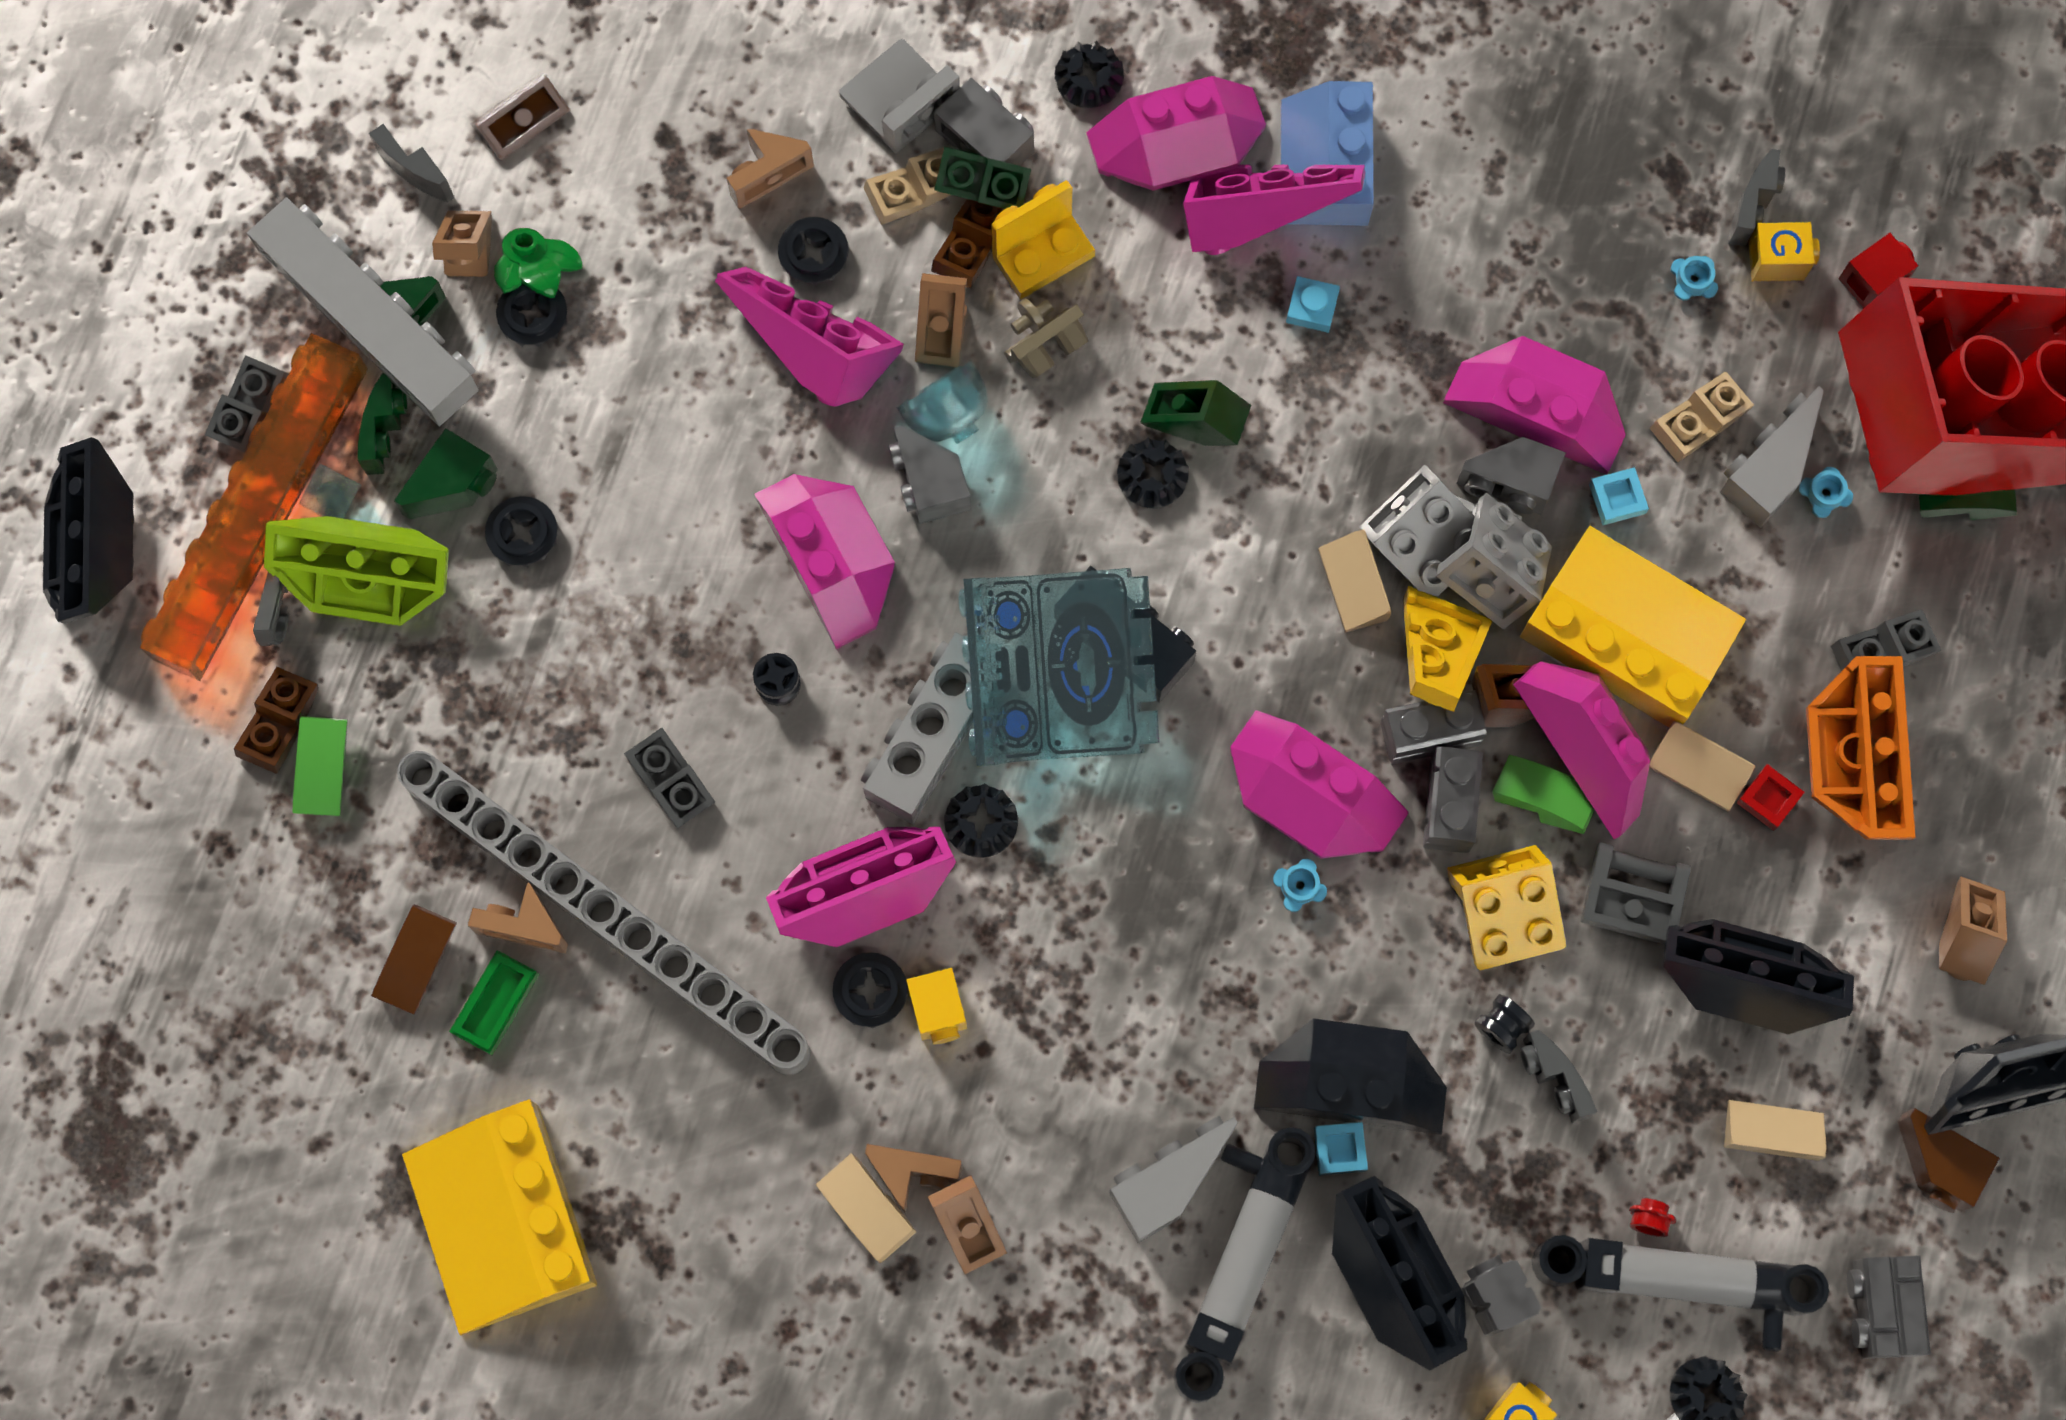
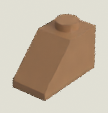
(1973, 931)

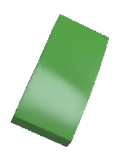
(320, 766)
(1543, 791)

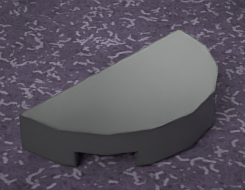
(269, 624)

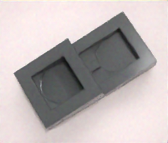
(416, 168)

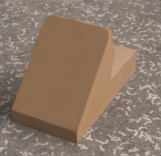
(777, 163)
(464, 243)
(941, 320)
(531, 927)
(899, 1166)
(967, 1224)

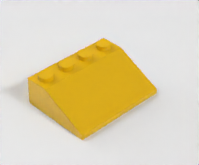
(1634, 627)
(499, 1217)

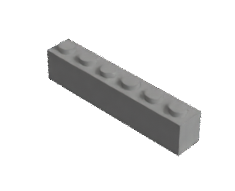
(364, 311)

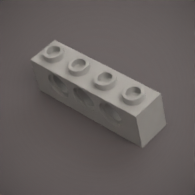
(908, 793)

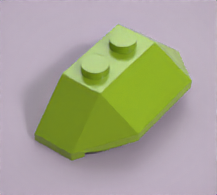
(356, 567)

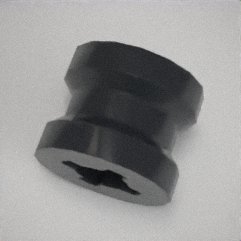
(774, 669)
(1504, 1024)

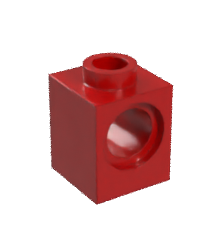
(1877, 269)

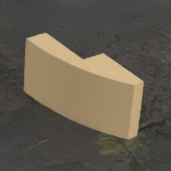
(906, 189)
(1701, 416)
(866, 1208)

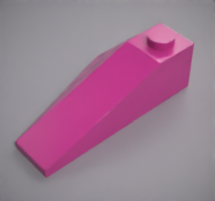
(1244, 205)

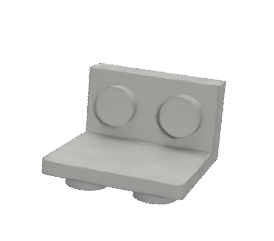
(899, 94)
(1420, 529)
(1500, 565)

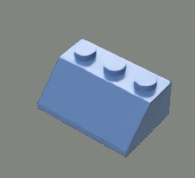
(1331, 128)

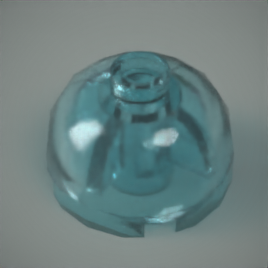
(948, 405)

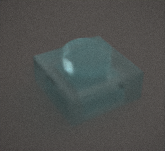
(329, 493)

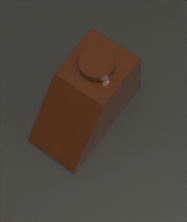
(1498, 696)
(1946, 1163)

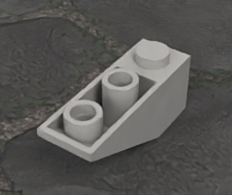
(1776, 468)
(1162, 1191)

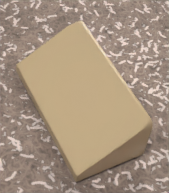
(1355, 581)
(1701, 766)
(1775, 1130)

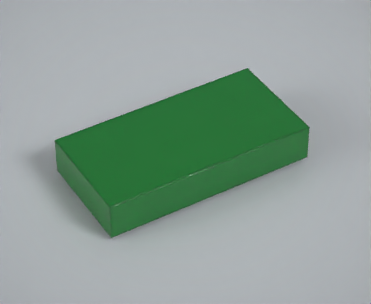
(494, 1002)

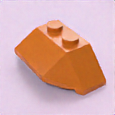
(1863, 749)

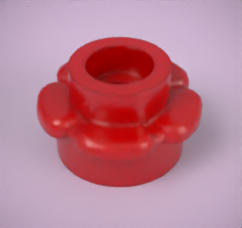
(1651, 1218)

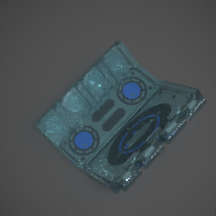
(1058, 666)

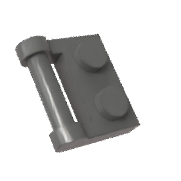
(1631, 907)

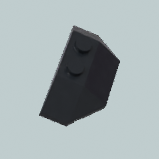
(86, 532)
(1756, 976)
(1353, 1077)
(1999, 1081)
(1398, 1274)

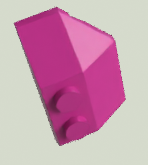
(1178, 133)
(1542, 398)
(831, 551)
(1590, 739)
(1312, 790)
(862, 885)

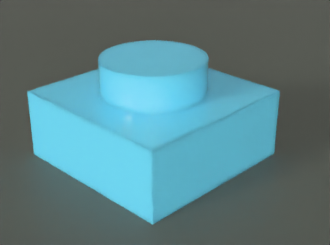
(1312, 304)
(1618, 496)
(1340, 1148)

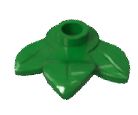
(535, 265)

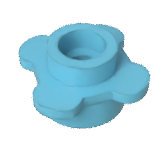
(1701, 267)
(1827, 479)
(1303, 872)

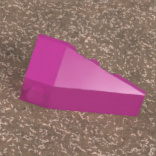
(819, 349)

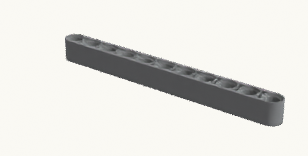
(588, 894)

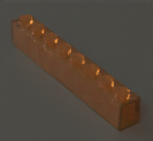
(259, 490)

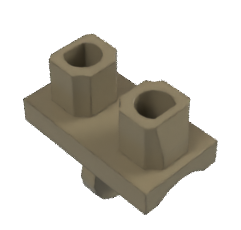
(1064, 328)

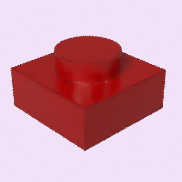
(1770, 797)

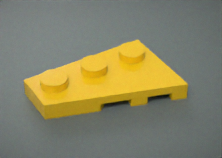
(1440, 646)

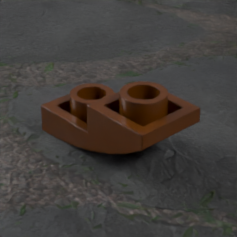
(968, 243)
(276, 720)
(414, 959)

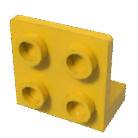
(1039, 240)
(1509, 906)

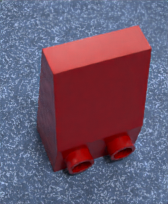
(1961, 386)

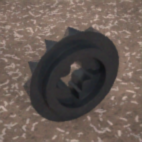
(1079, 89)
(819, 233)
(541, 329)
(1151, 492)
(523, 511)
(995, 836)
(853, 976)
(1701, 1372)

